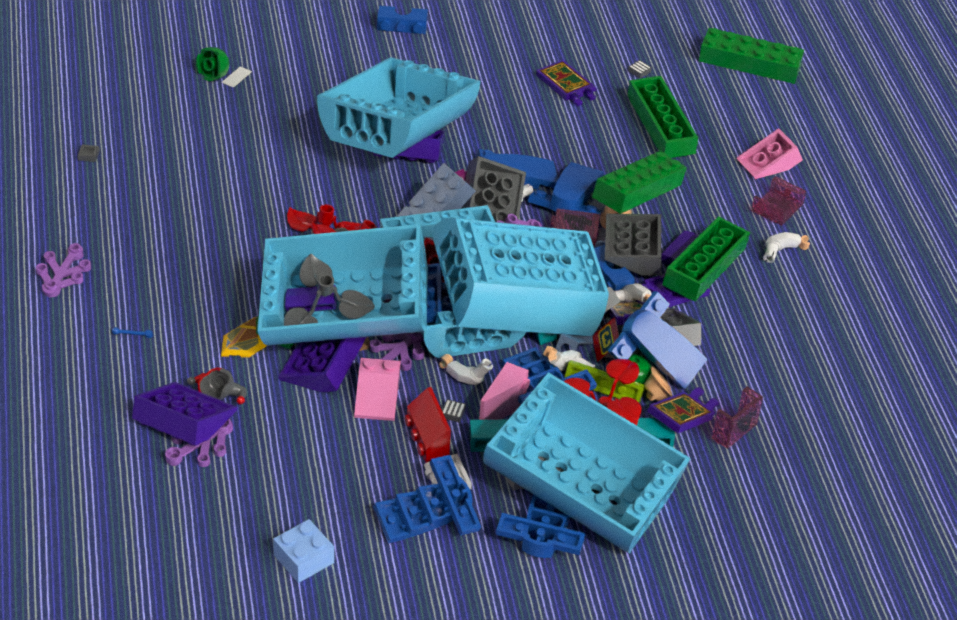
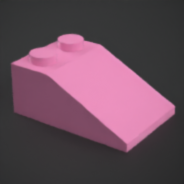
(770, 156)
(377, 389)
(503, 394)

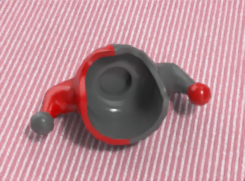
(219, 384)

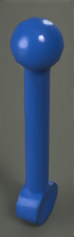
(148, 334)

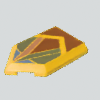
(242, 340)

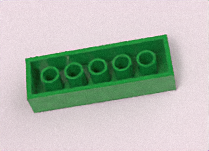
(751, 55)
(662, 116)
(639, 182)
(706, 258)

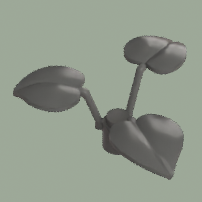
(316, 272)

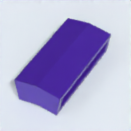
(677, 247)
(305, 297)

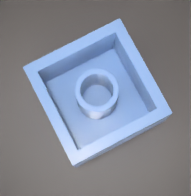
(303, 550)

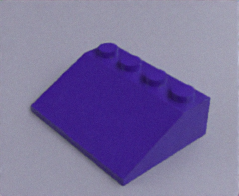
(426, 149)
(321, 363)
(182, 412)

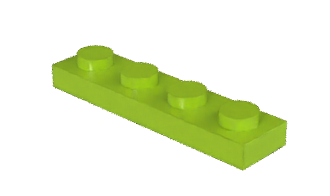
(605, 382)

